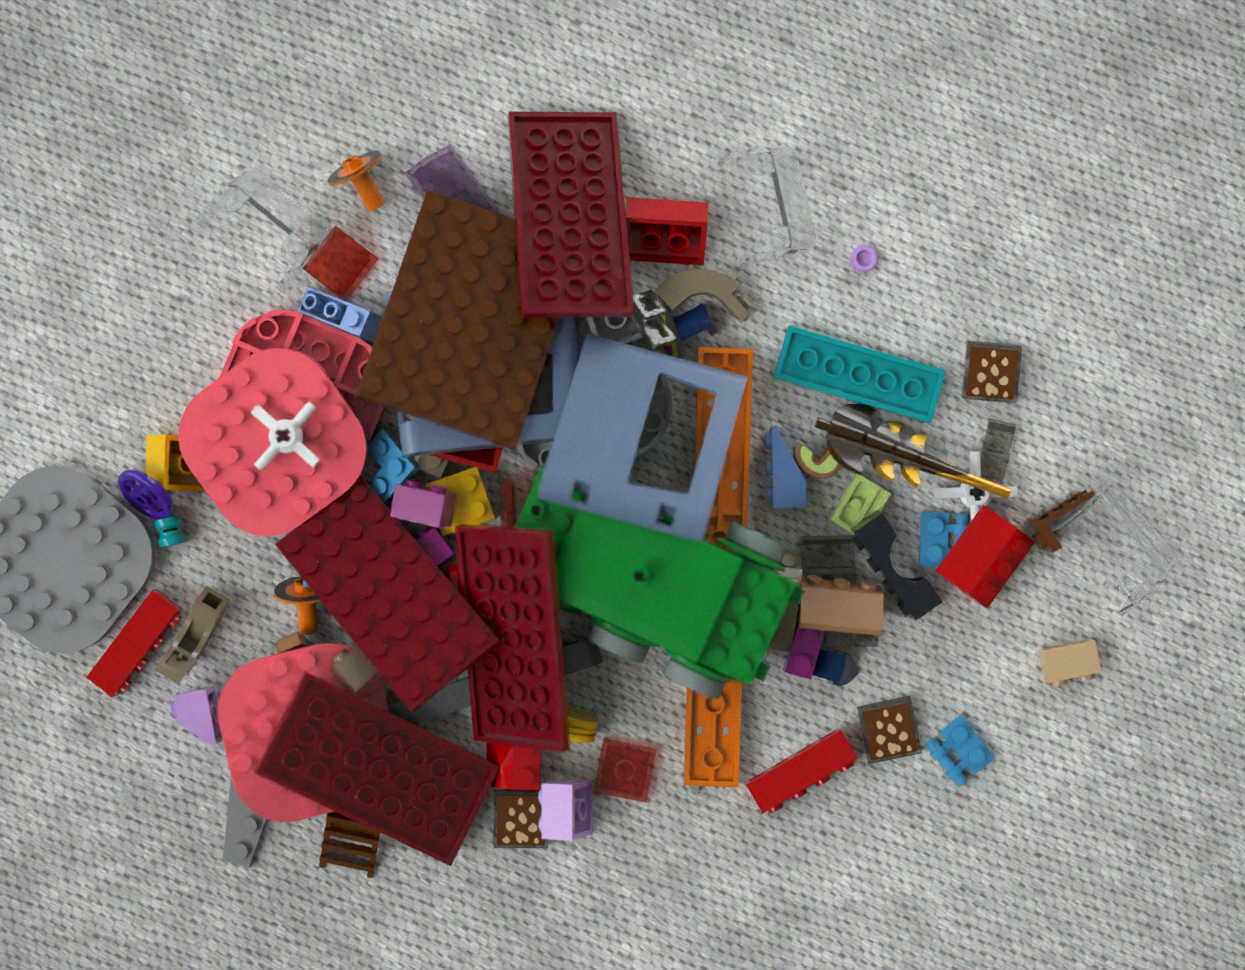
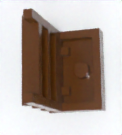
(1044, 536)
(346, 828)

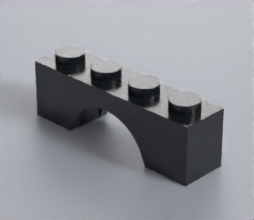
(876, 538)

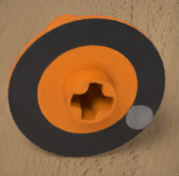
(356, 169)
(293, 592)

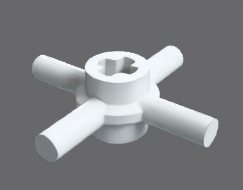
(275, 437)
(963, 491)

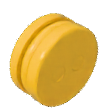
(581, 725)

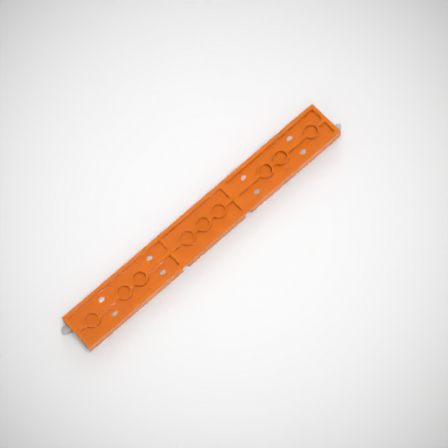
(713, 723)

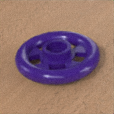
(146, 494)

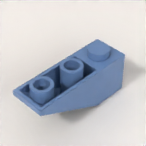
(340, 314)
(788, 483)

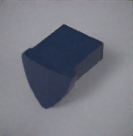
(694, 322)
(835, 667)

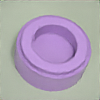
(863, 258)

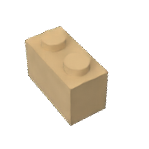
(1069, 661)

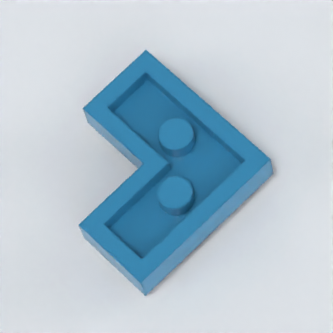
(394, 467)

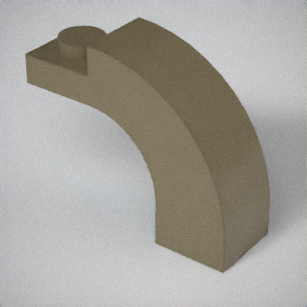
(702, 282)
(194, 635)
(784, 636)

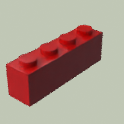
(134, 643)
(801, 770)

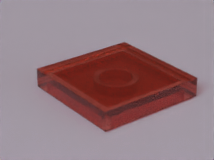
(340, 263)
(507, 502)
(624, 770)

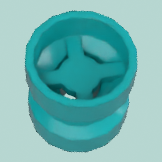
(170, 531)

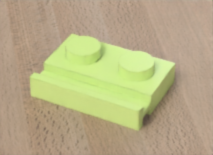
(858, 502)

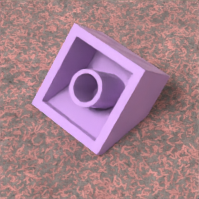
(198, 713)
(566, 809)

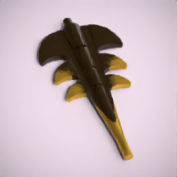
(852, 437)

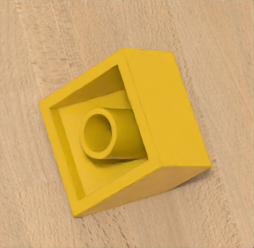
(167, 465)

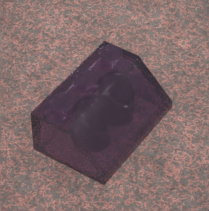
(448, 175)

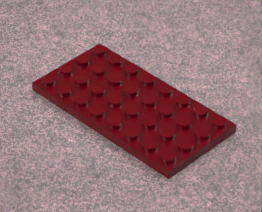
(569, 215)
(387, 595)
(521, 681)
(376, 769)

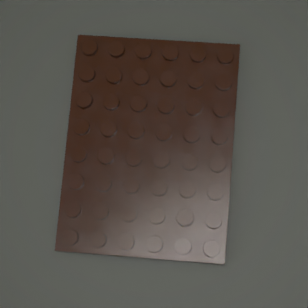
(456, 328)

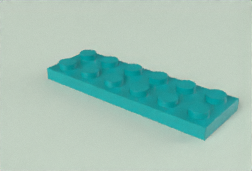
(859, 374)

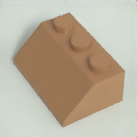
(841, 606)

